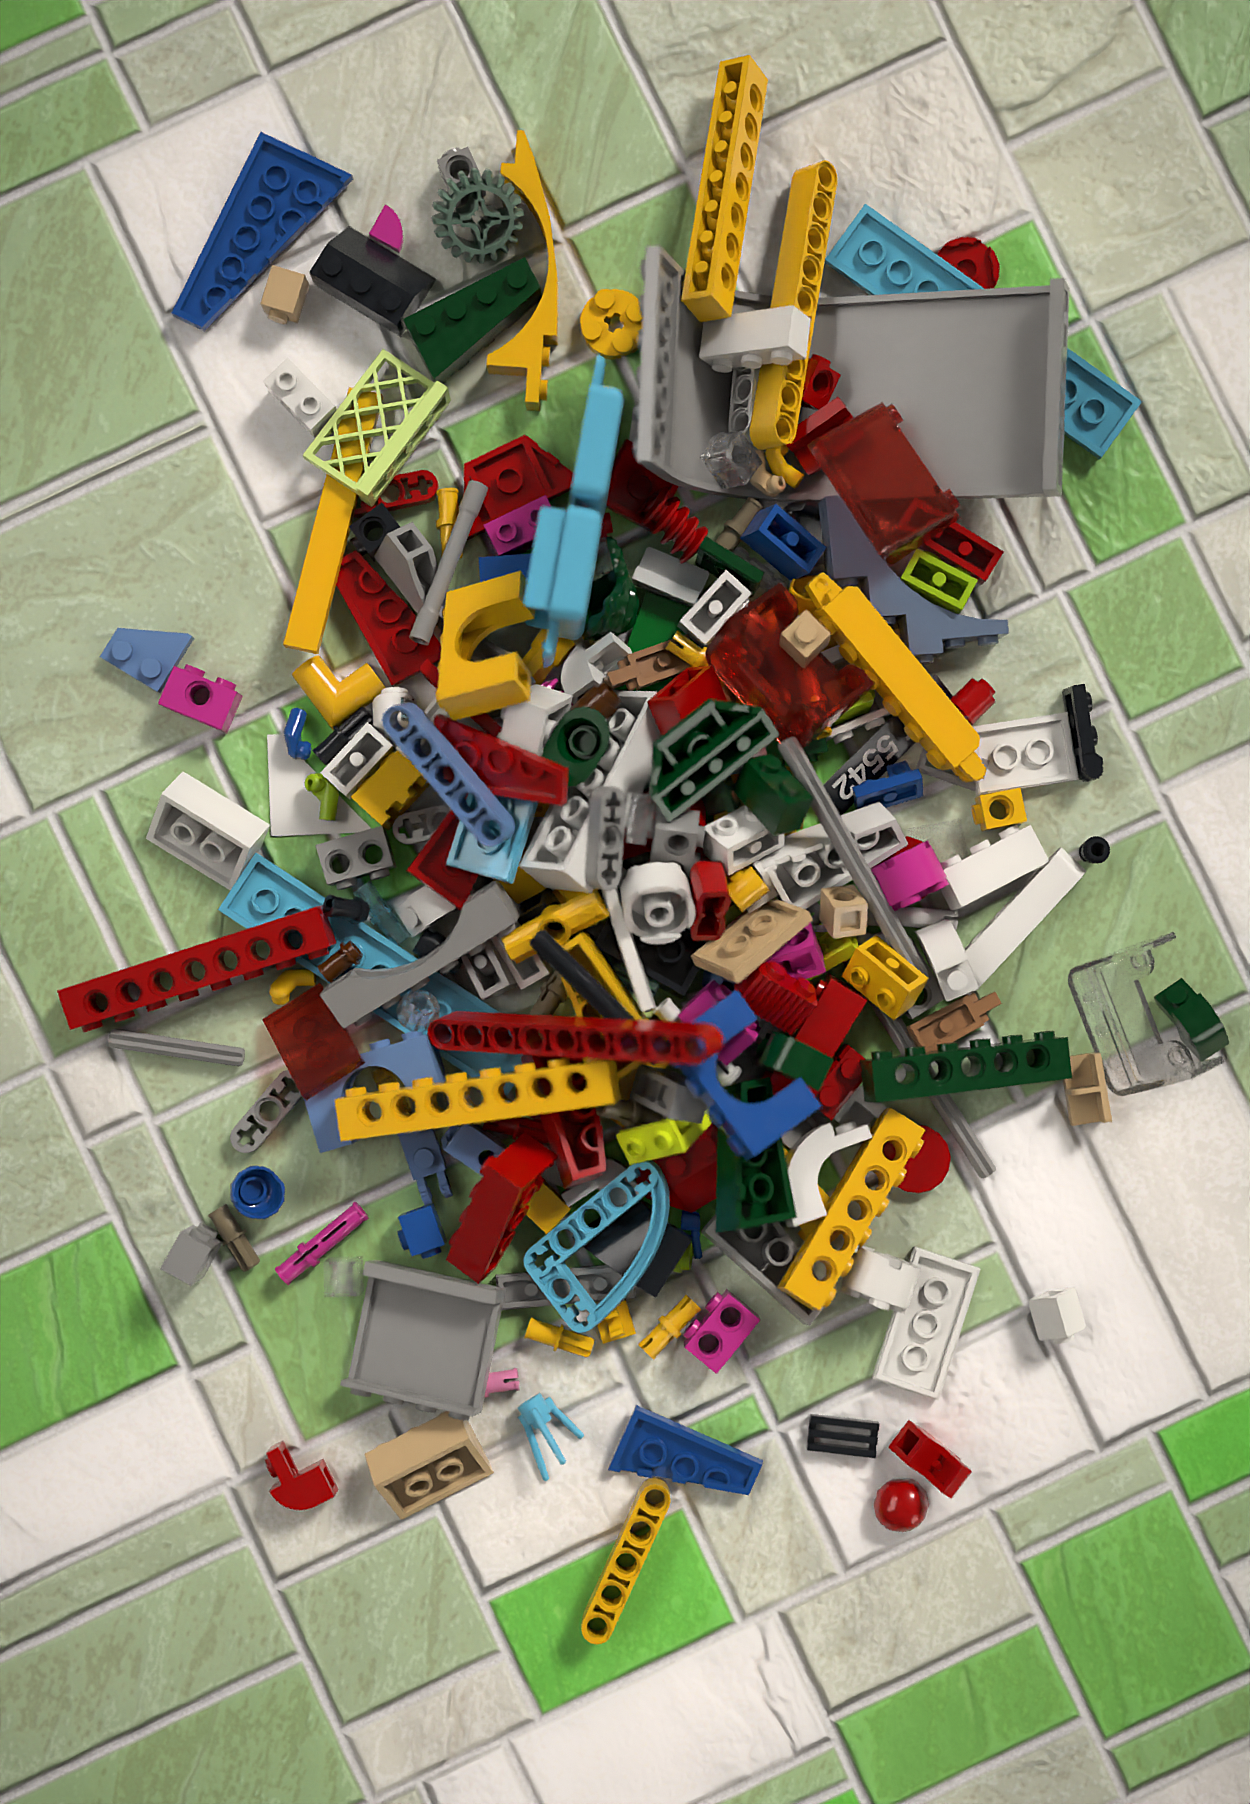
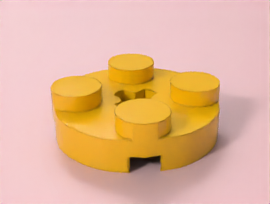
(595, 331)

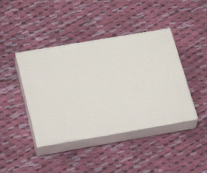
(1026, 753)

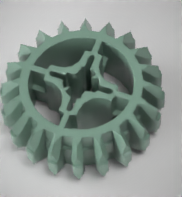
(463, 215)

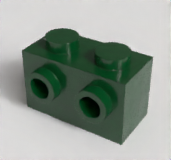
(773, 794)

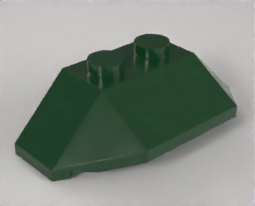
(704, 752)

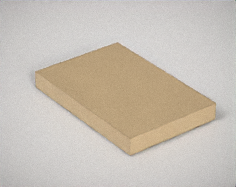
(751, 939)

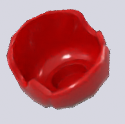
(901, 1505)

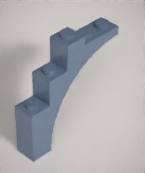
(922, 624)

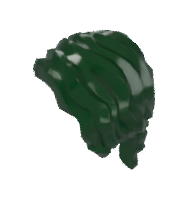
(612, 599)

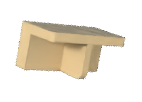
(1087, 1090)

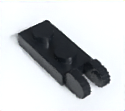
(1084, 736)

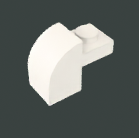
(589, 665)
(424, 910)
(947, 958)
(617, 1195)

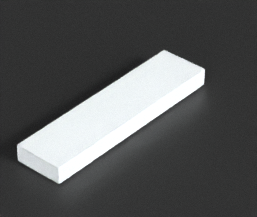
(629, 951)

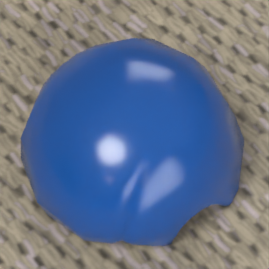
(257, 1192)

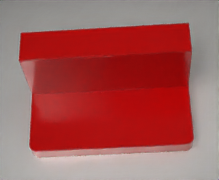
(817, 424)

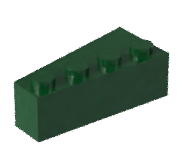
(471, 318)
(756, 1188)

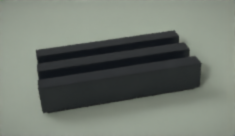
(871, 1439)

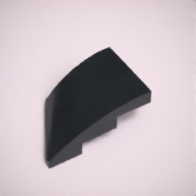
(623, 1238)

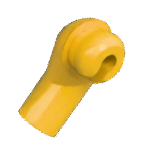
(780, 467)

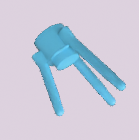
(536, 1413)

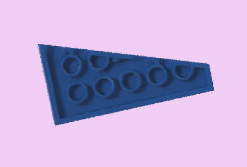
(265, 212)

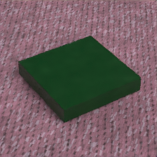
(717, 559)

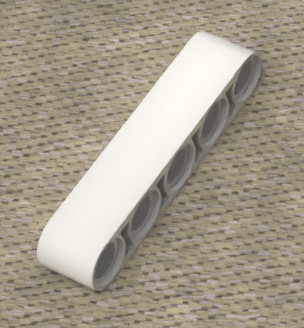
(1022, 914)

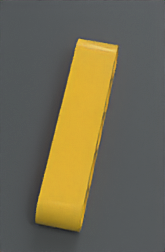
(620, 1576)

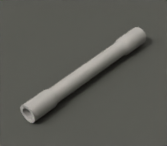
(429, 613)

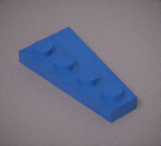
(673, 1451)

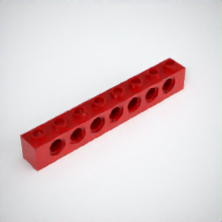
(80, 999)

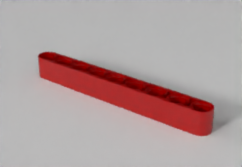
(586, 1034)

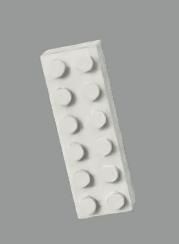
(560, 843)

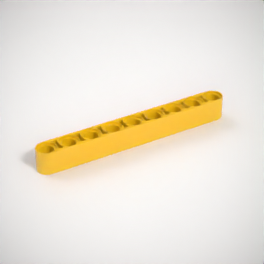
(795, 284)

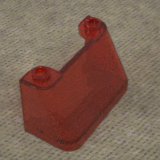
(884, 482)
(764, 675)

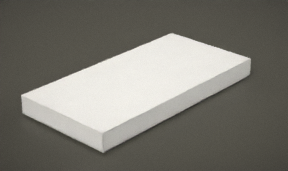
(924, 1338)

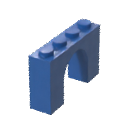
(748, 1125)

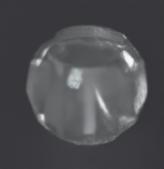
(422, 1001)

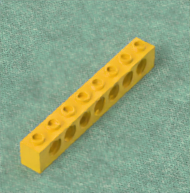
(724, 189)
(357, 1121)

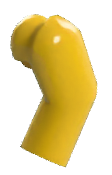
(287, 981)

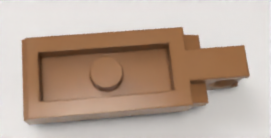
(646, 667)
(952, 1021)

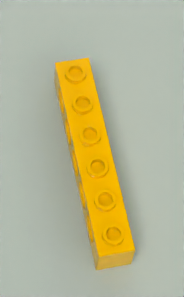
(798, 1279)

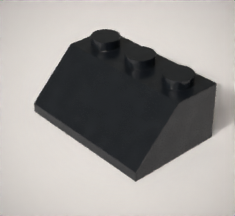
(371, 279)

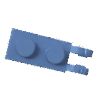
(424, 1159)

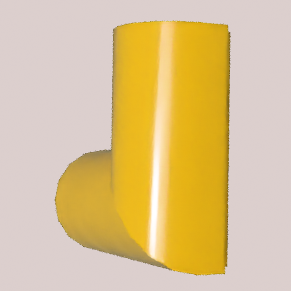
(337, 699)

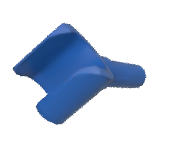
(691, 1222)

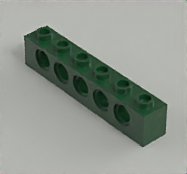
(1050, 1064)

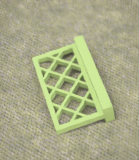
(404, 438)

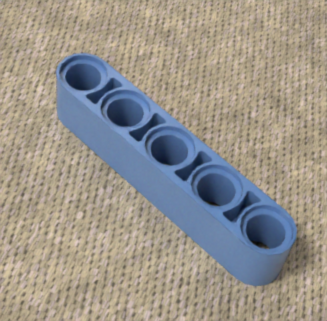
(432, 769)

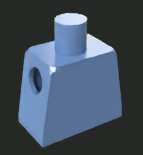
(468, 1141)

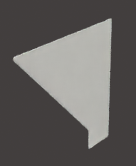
(292, 806)

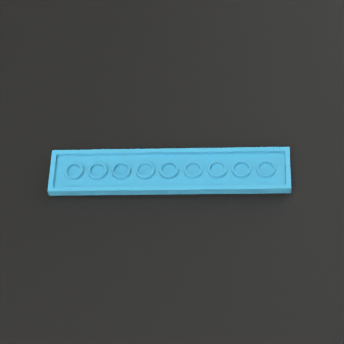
(890, 261)
(270, 893)

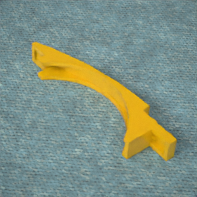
(527, 351)

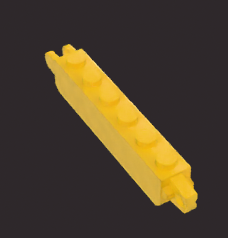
(897, 678)

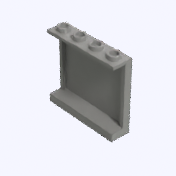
(425, 1339)

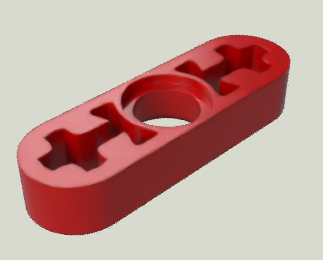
(416, 497)

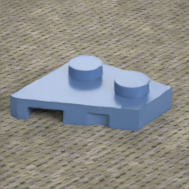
(147, 654)

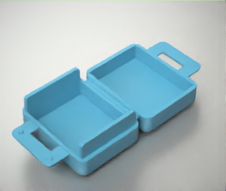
(570, 538)

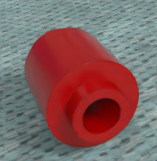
(974, 699)

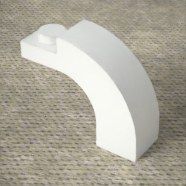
(805, 1163)

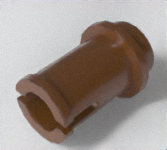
(340, 961)

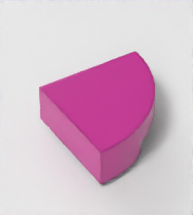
(388, 229)

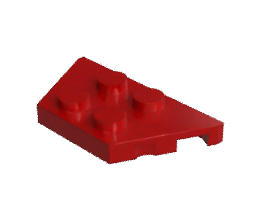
(514, 478)

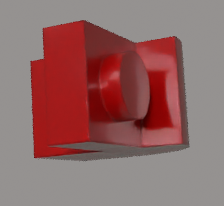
(930, 1458)
(298, 1488)

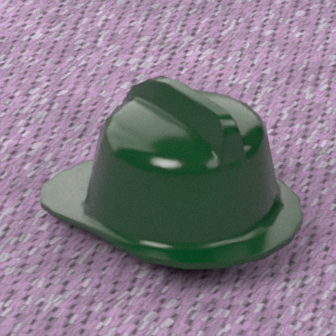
(578, 743)

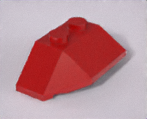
(690, 1174)

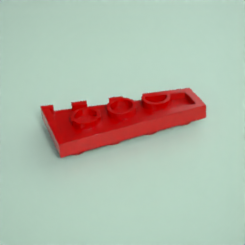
(505, 767)

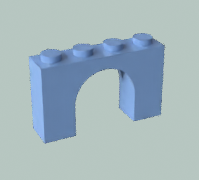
(408, 1059)

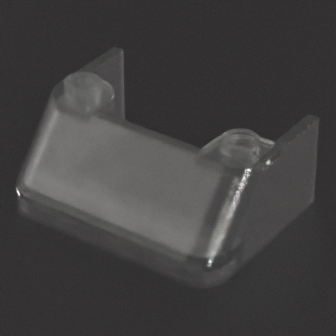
(1123, 1025)

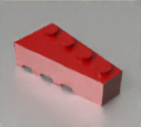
(827, 1024)
(572, 1133)
(498, 1206)

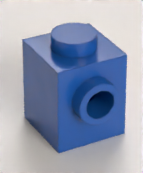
(422, 1231)

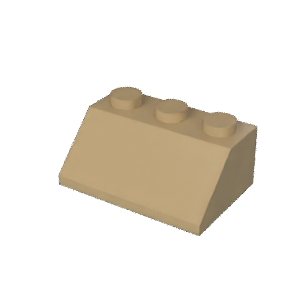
(427, 1464)

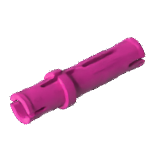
(292, 1269)

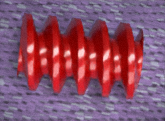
(673, 523)

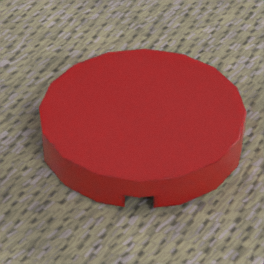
(976, 254)
(928, 1166)

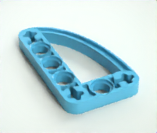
(575, 1223)

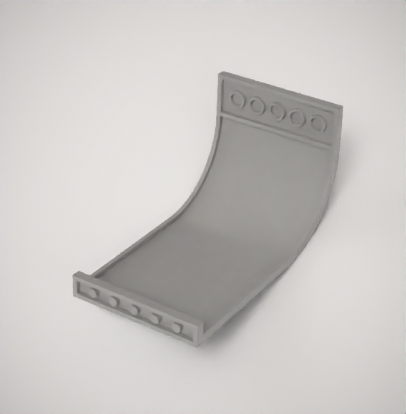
(964, 368)

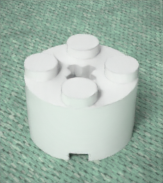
(657, 902)
(881, 1279)

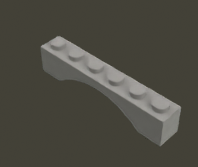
(412, 566)
(364, 990)

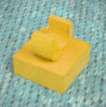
(617, 1324)

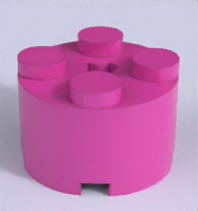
(910, 875)

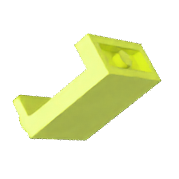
(660, 1138)

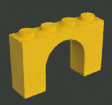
(468, 618)

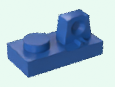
(898, 788)

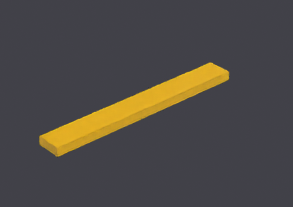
(328, 540)

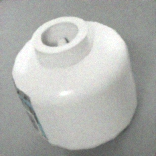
(390, 697)

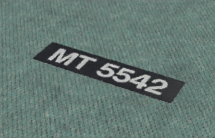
(871, 759)

